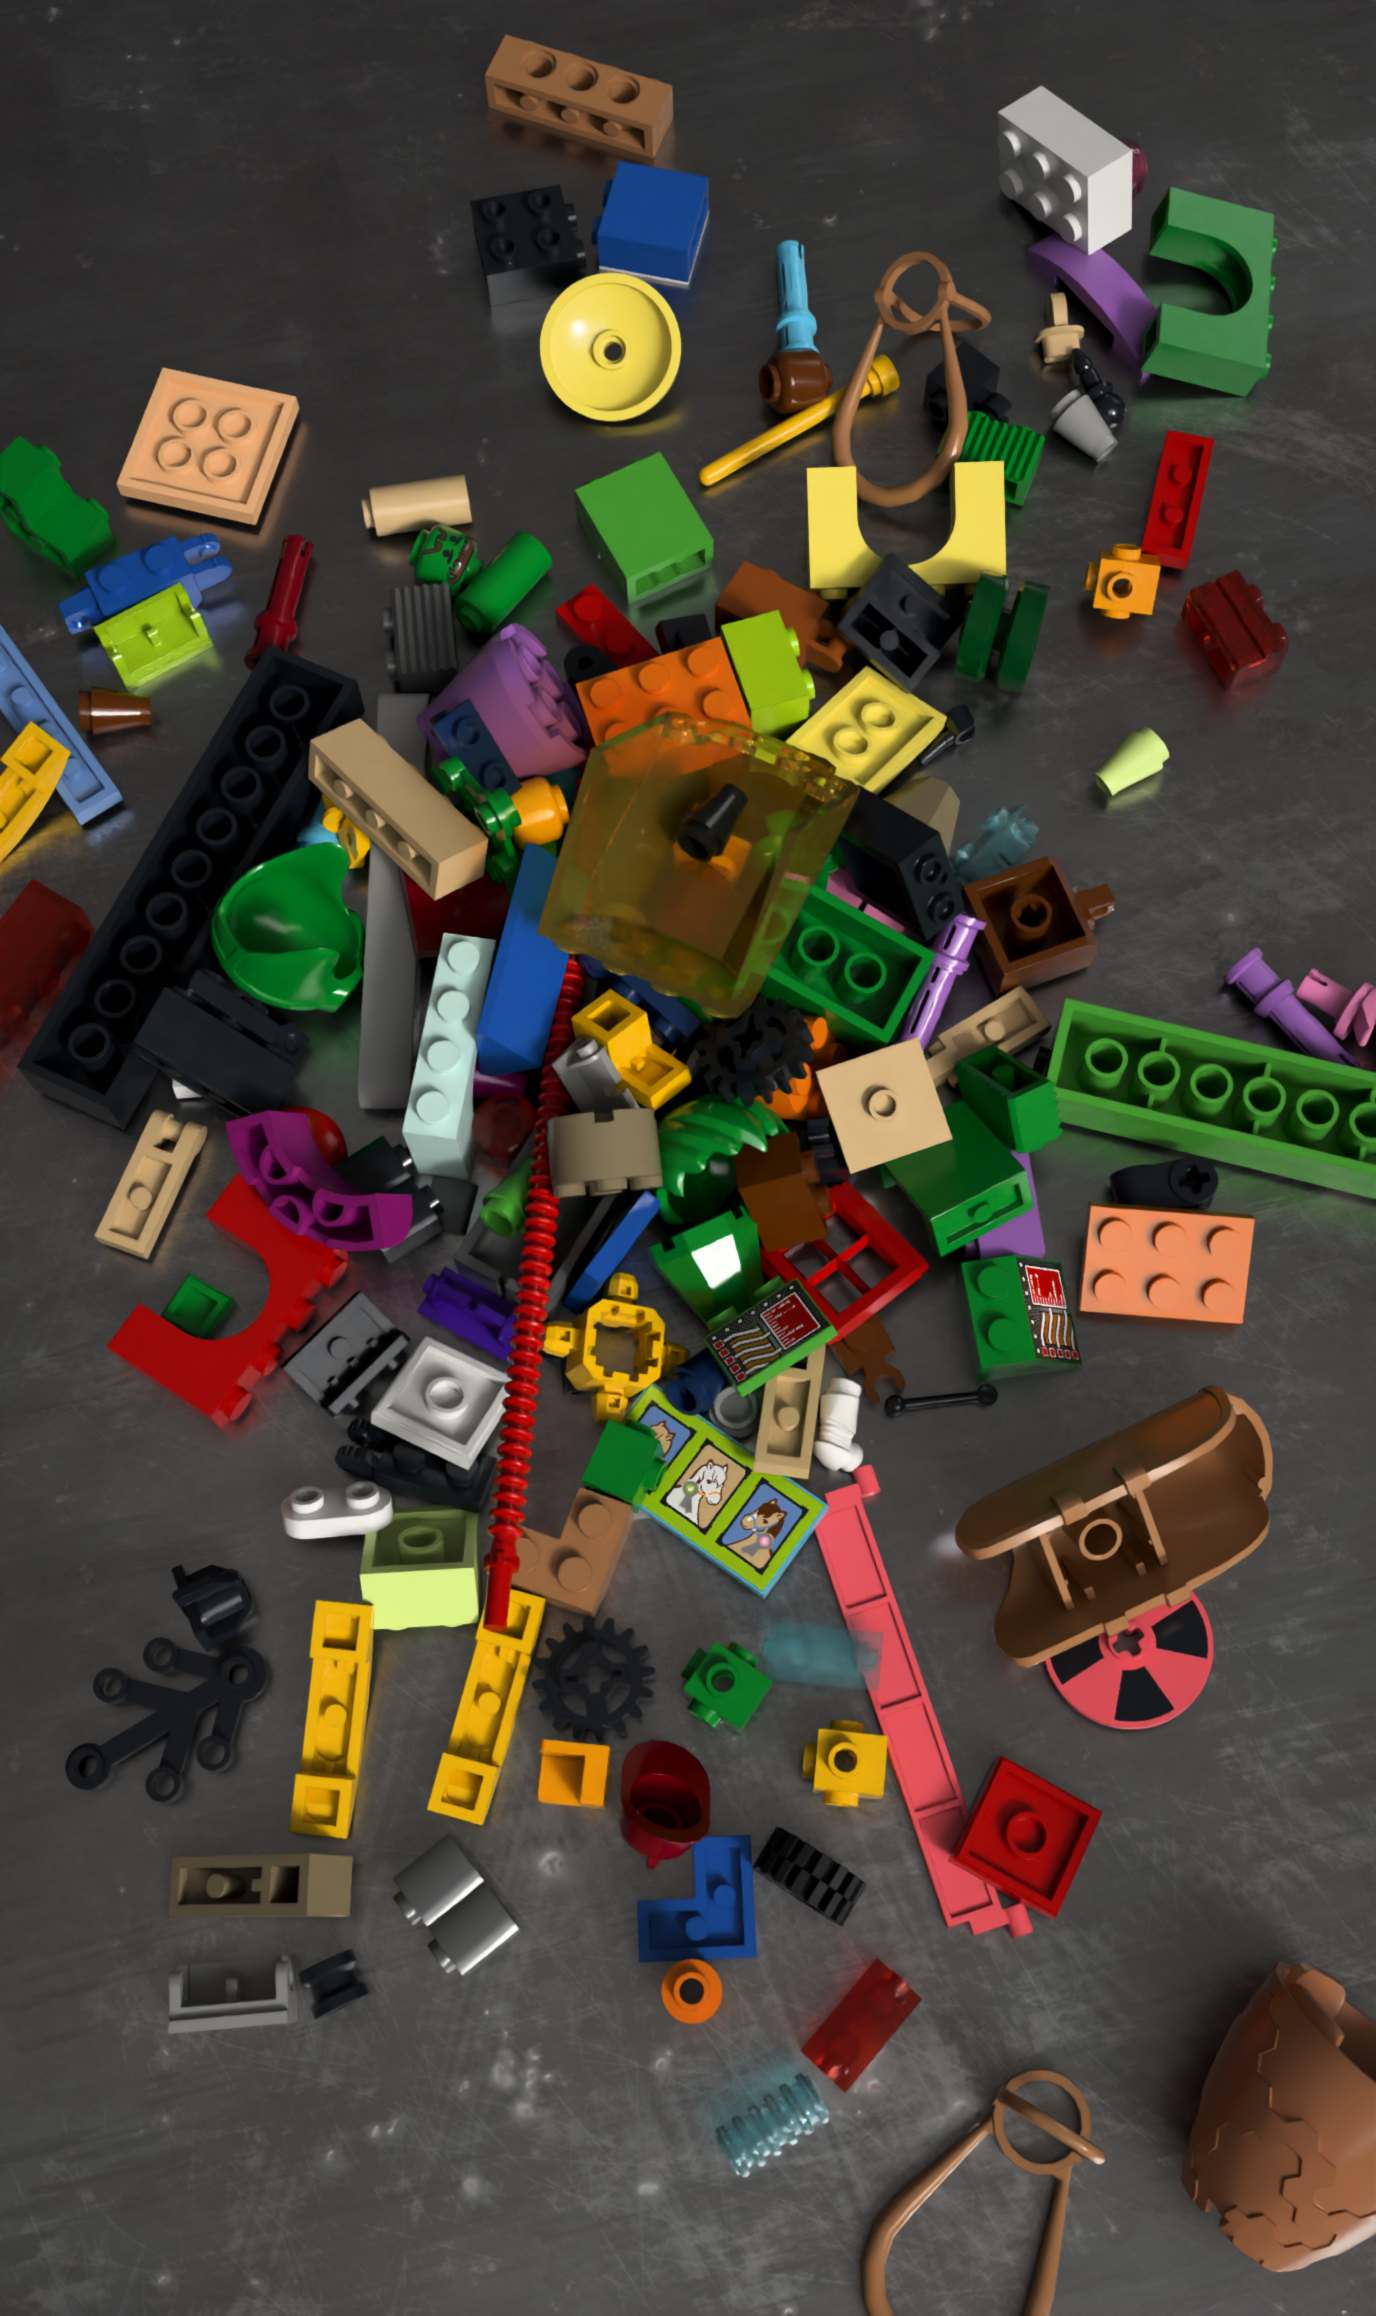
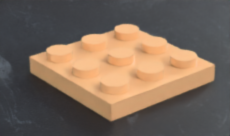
(208, 446)

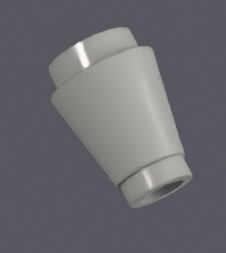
(1082, 425)

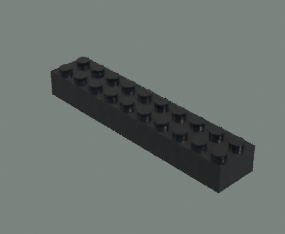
(225, 821)

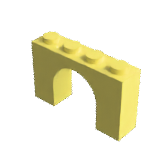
(843, 562)

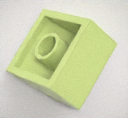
(424, 1568)

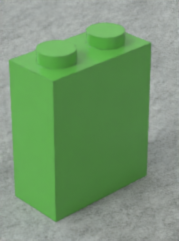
(644, 527)

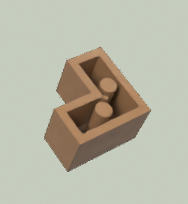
(580, 1565)

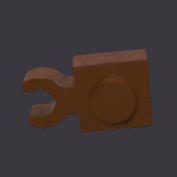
(865, 1353)

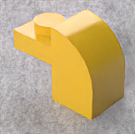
(625, 1031)

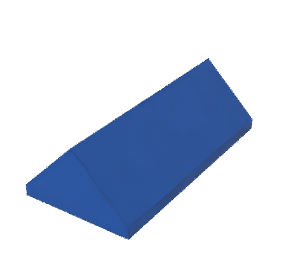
(524, 977)

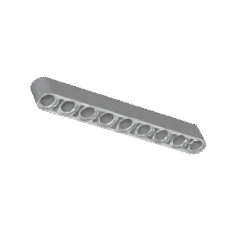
(390, 968)

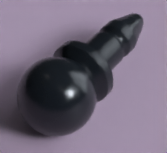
(1107, 403)

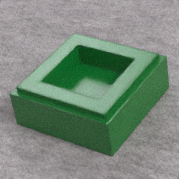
(198, 1308)

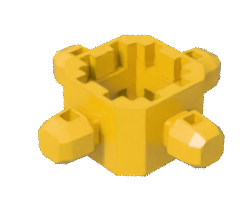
(578, 1337)

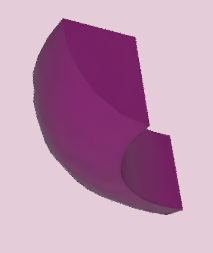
(305, 1192)

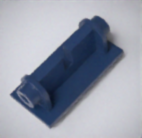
(467, 736)

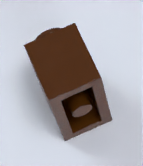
(783, 1192)

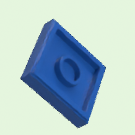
(612, 1253)

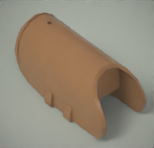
(1125, 1523)

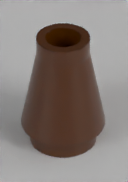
(112, 710)

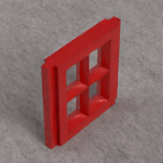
(876, 1233)

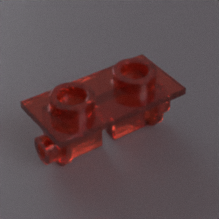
(861, 2025)

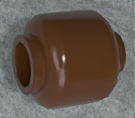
(794, 380)

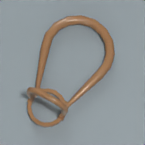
(934, 321)
(918, 2191)

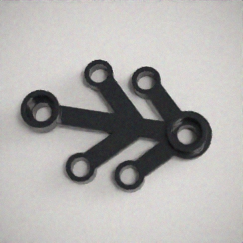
(176, 1714)

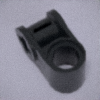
(1162, 1184)

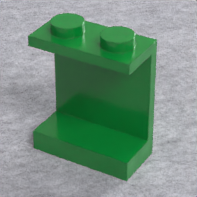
(961, 1183)

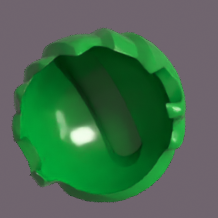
(699, 1150)

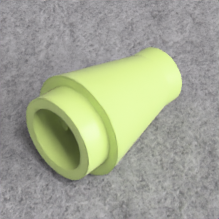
(1132, 761)

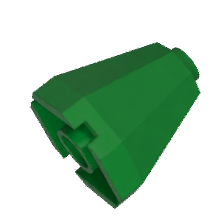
(712, 1262)

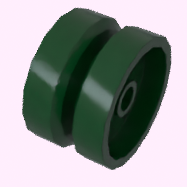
(1001, 632)

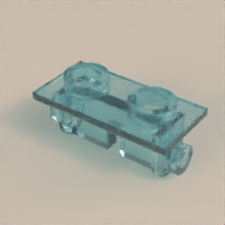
(1004, 836)
(823, 1656)

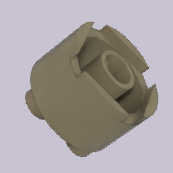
(604, 1152)

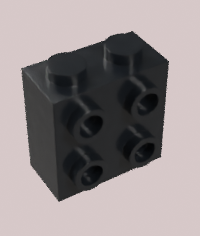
(527, 244)

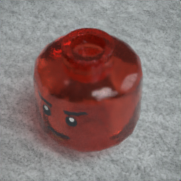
(502, 1128)

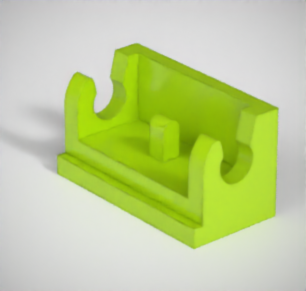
(153, 636)

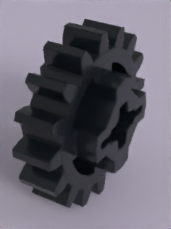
(755, 1052)
(591, 1655)

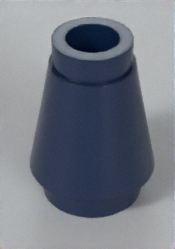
(695, 1384)

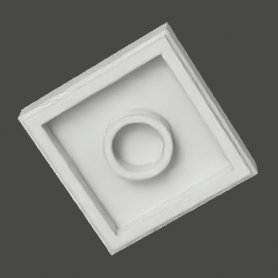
(443, 1402)

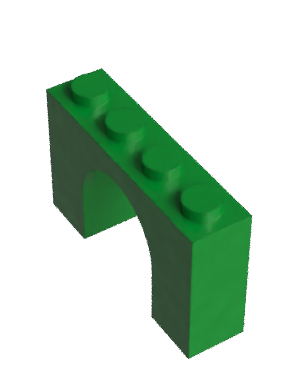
(1238, 251)

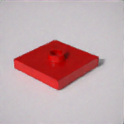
(1025, 1837)

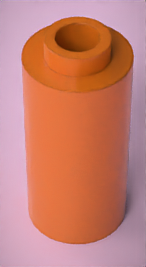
(671, 1991)

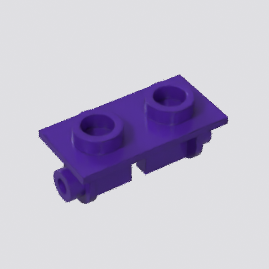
(469, 1312)

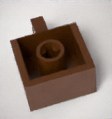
(1034, 924)

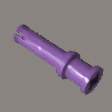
(951, 950)
(1276, 1000)

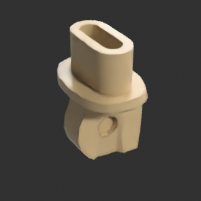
(1058, 337)

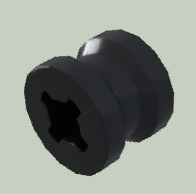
(333, 1984)

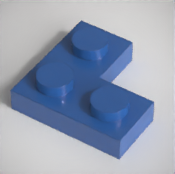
(716, 1921)

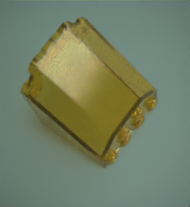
(654, 910)

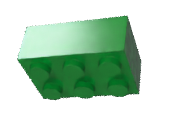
(847, 971)

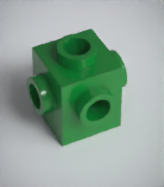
(730, 1707)

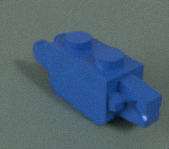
(144, 574)

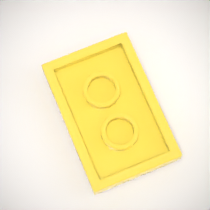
(870, 730)

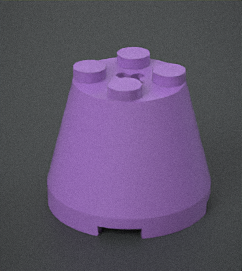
(521, 703)

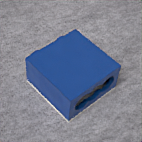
(651, 222)

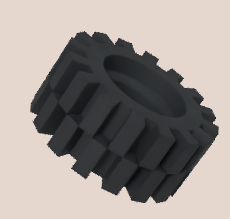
(809, 1876)

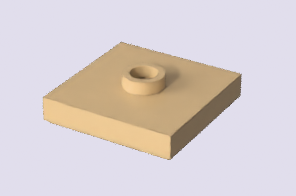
(883, 1105)

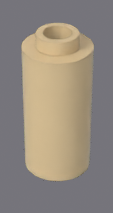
(417, 505)

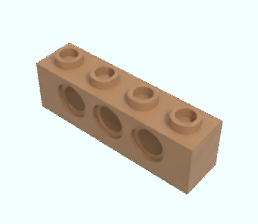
(579, 96)

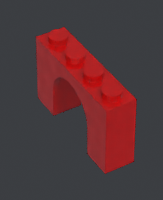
(219, 1373)

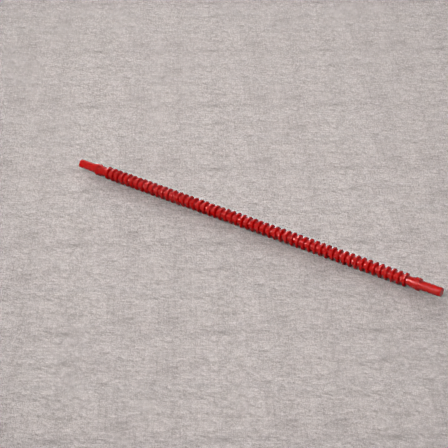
(502, 1558)

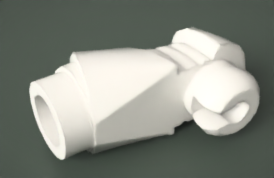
(838, 1425)

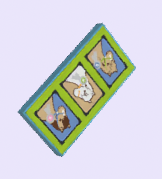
(716, 1502)

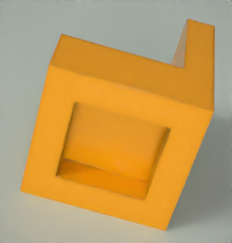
(574, 1773)

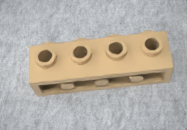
(397, 808)

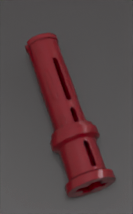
(277, 622)

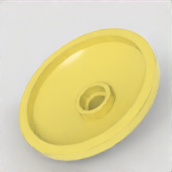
(602, 313)

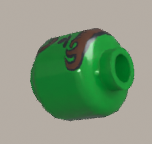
(445, 557)

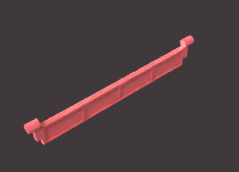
(906, 1711)

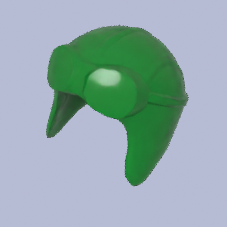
(289, 931)

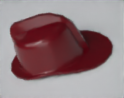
(663, 1800)

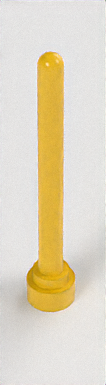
(880, 381)

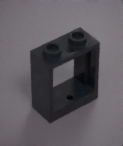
(897, 866)

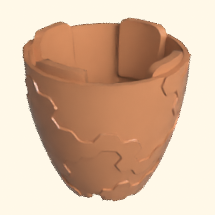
(1290, 2124)

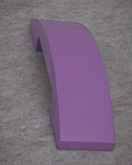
(1102, 288)

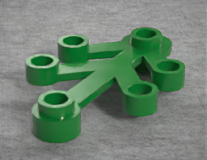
(489, 810)

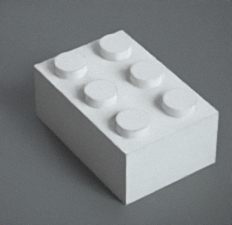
(1065, 170)

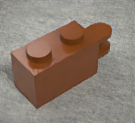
(761, 591)

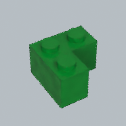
(46, 512)

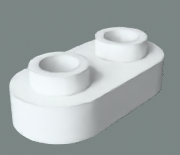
(336, 1511)

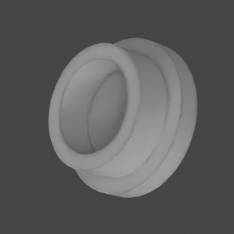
(736, 1414)

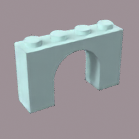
(442, 1086)

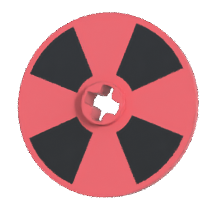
(1141, 1688)

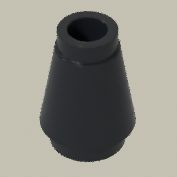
(711, 824)

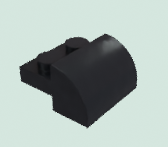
(898, 622)

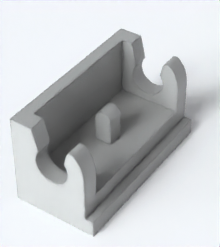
(232, 1994)

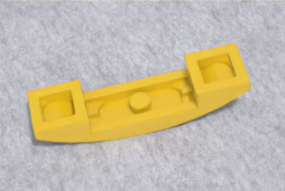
(26, 785)
(487, 1713)
(334, 1719)

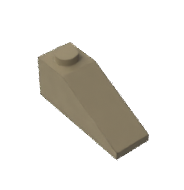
(261, 1886)

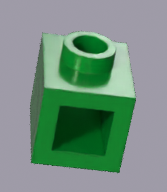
(626, 1463)

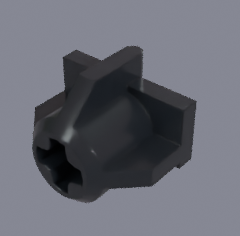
(213, 1602)

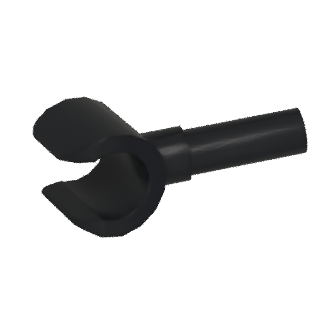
(960, 731)

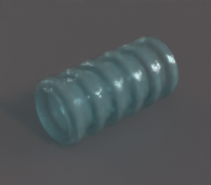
(772, 2125)

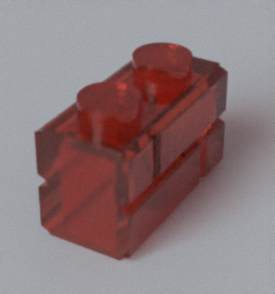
(1235, 630)

